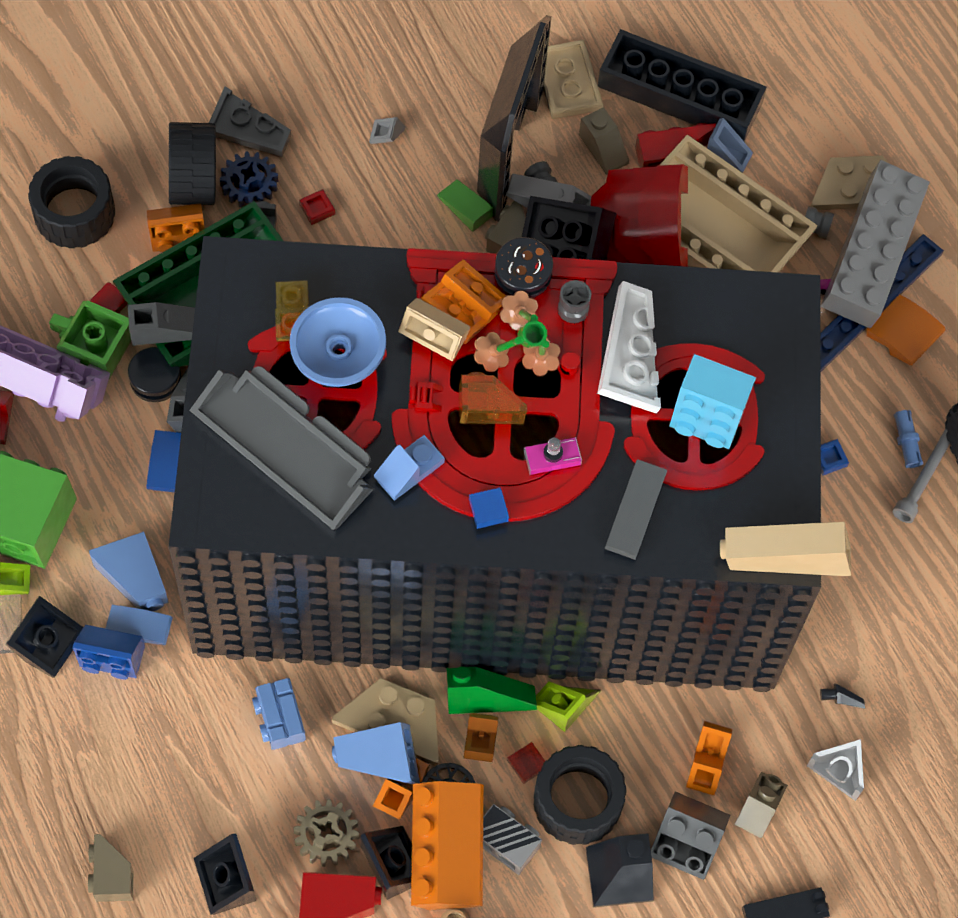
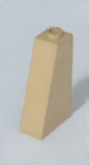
(789, 549)

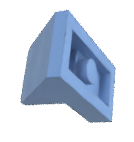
(408, 466)

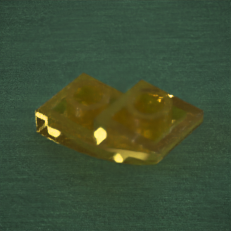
(291, 302)

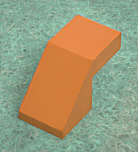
(709, 758)
(397, 795)

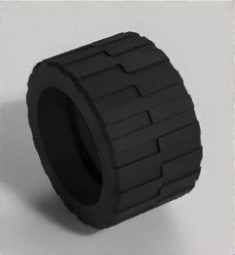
(192, 163)
(64, 175)
(586, 760)

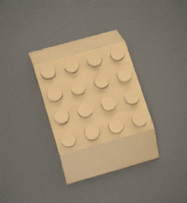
(732, 218)

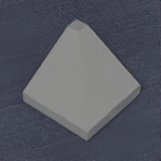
(386, 130)

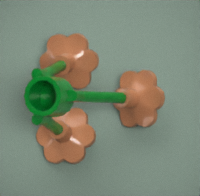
(520, 314)

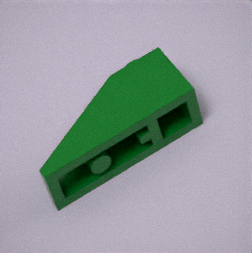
(485, 691)

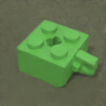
(93, 335)

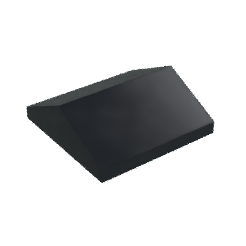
(44, 637)

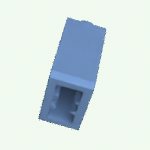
(132, 570)
(379, 752)

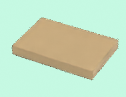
(570, 81)

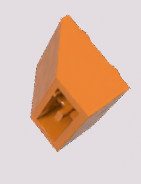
(173, 225)

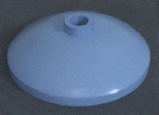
(334, 326)

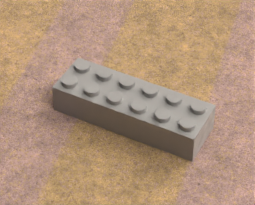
(875, 244)

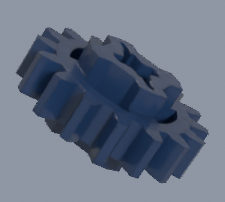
(241, 172)

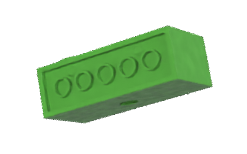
(32, 509)

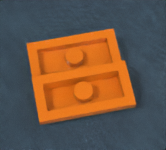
(466, 297)
(906, 330)

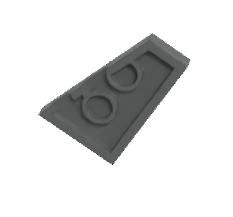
(246, 126)

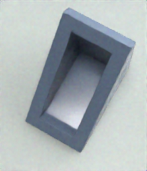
(729, 146)

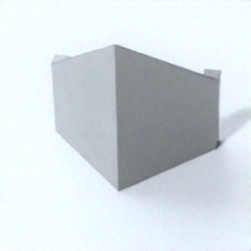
(841, 767)

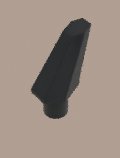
(842, 696)

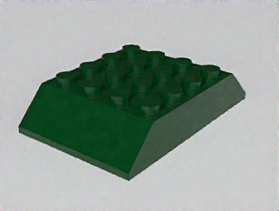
(175, 272)

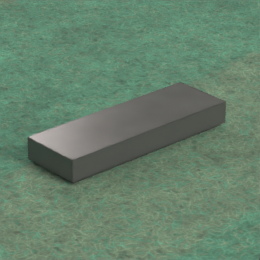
(636, 509)

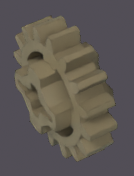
(315, 826)

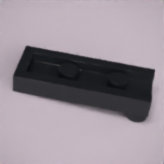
(797, 905)

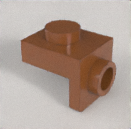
(481, 737)

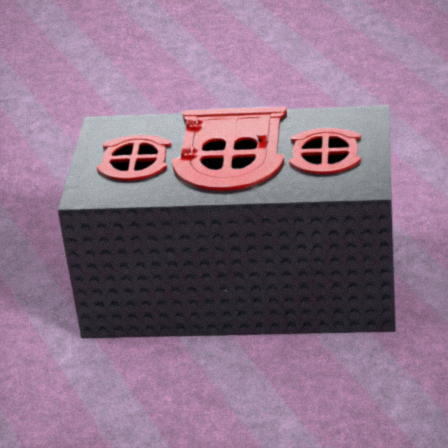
(533, 593)

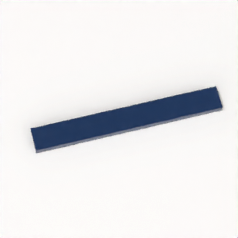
(914, 263)

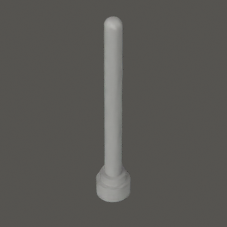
(907, 507)

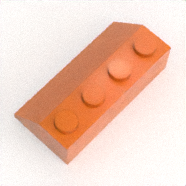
(447, 845)

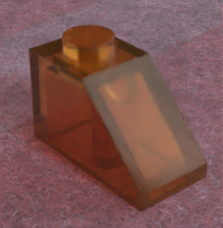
(488, 401)

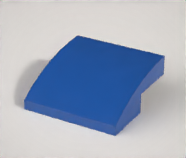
(163, 461)

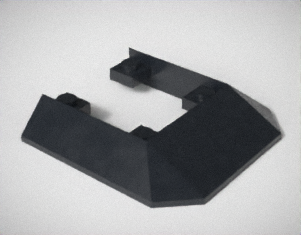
(517, 90)

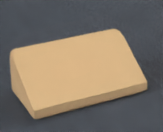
(433, 328)

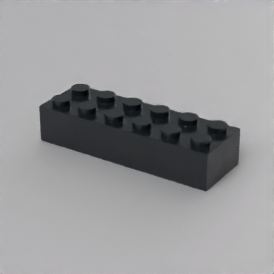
(679, 84)

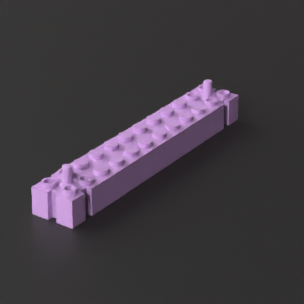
(49, 376)

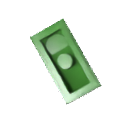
(466, 205)

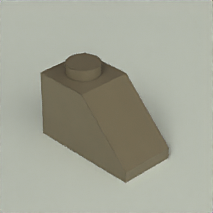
(603, 140)

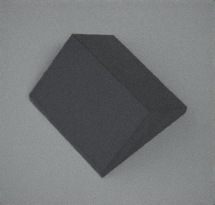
(390, 858)
(224, 876)

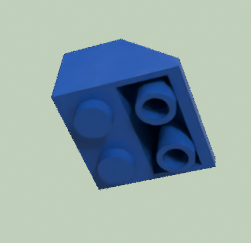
(109, 651)

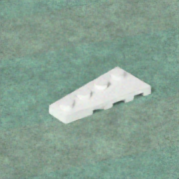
(630, 351)

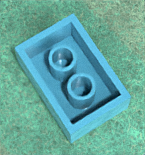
(711, 402)

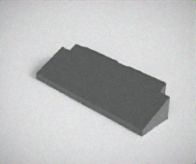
(274, 433)

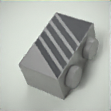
(509, 839)

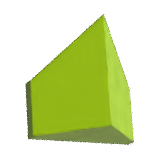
(564, 703)

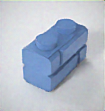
(280, 714)

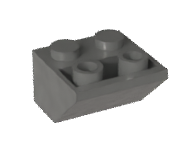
(689, 835)

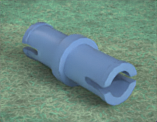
(908, 439)

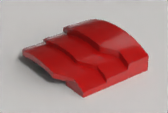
(647, 214)

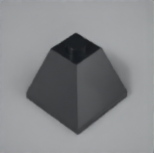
(621, 871)

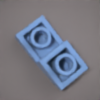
(149, 624)

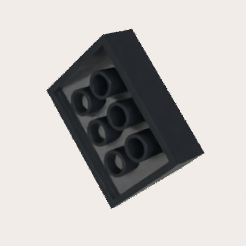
(570, 228)

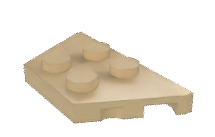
(844, 182)
(389, 704)

